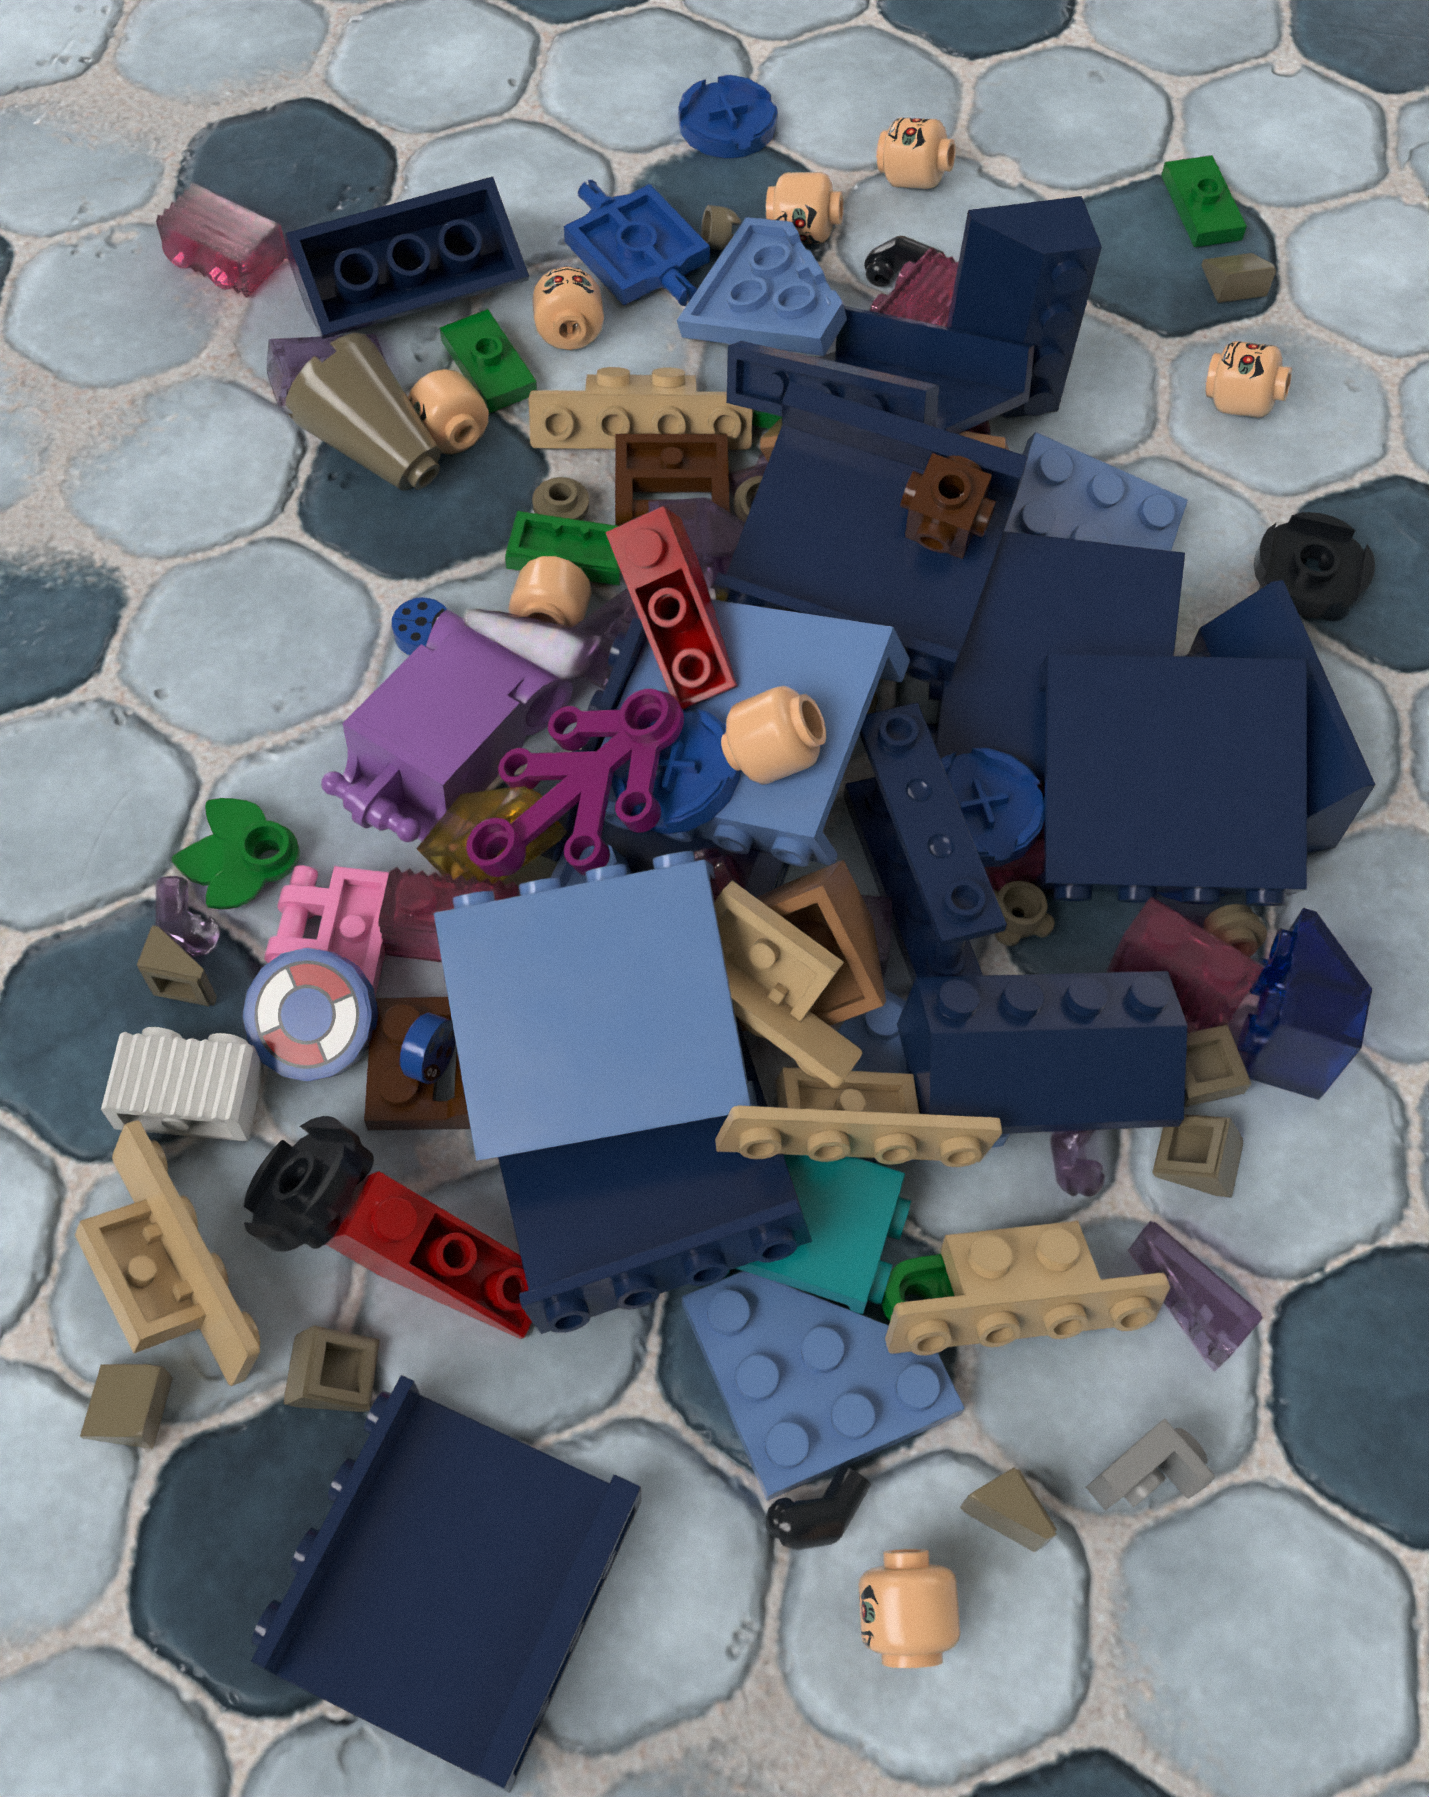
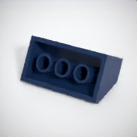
(405, 257)
(1028, 281)
(1336, 771)
(1048, 1049)

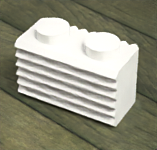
(184, 1084)

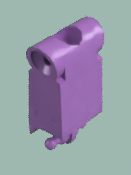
(440, 728)

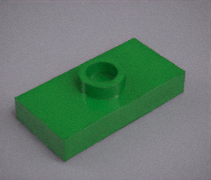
(1203, 201)
(488, 360)
(566, 538)

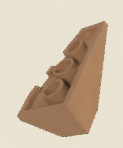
(835, 916)

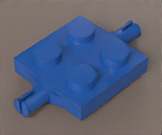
(636, 243)

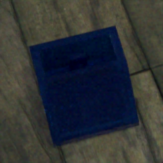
(1306, 1012)

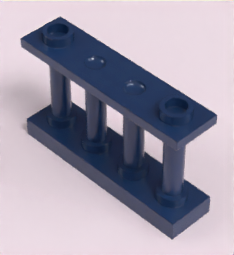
(921, 848)

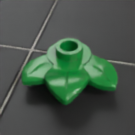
(230, 856)

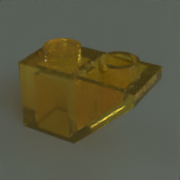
(448, 839)

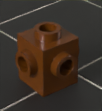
(948, 504)

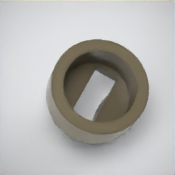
(717, 226)

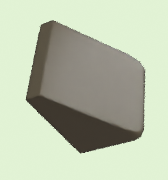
(1238, 276)
(172, 971)
(1200, 1154)
(331, 1370)
(127, 1404)
(1012, 1510)

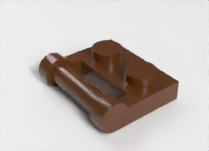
(668, 465)
(398, 1100)

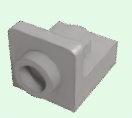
(1136, 1471)

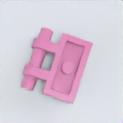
(348, 915)

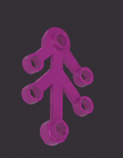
(585, 780)

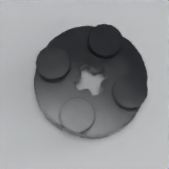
(1330, 542)
(306, 1186)

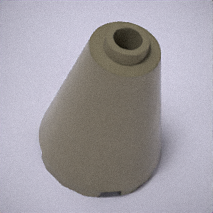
(364, 413)

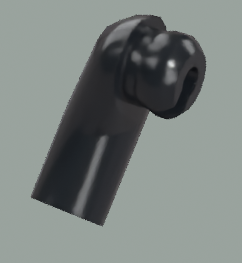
(891, 257)
(819, 1520)

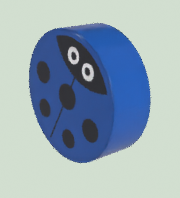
(414, 622)
(427, 1048)

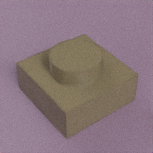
(1213, 1067)

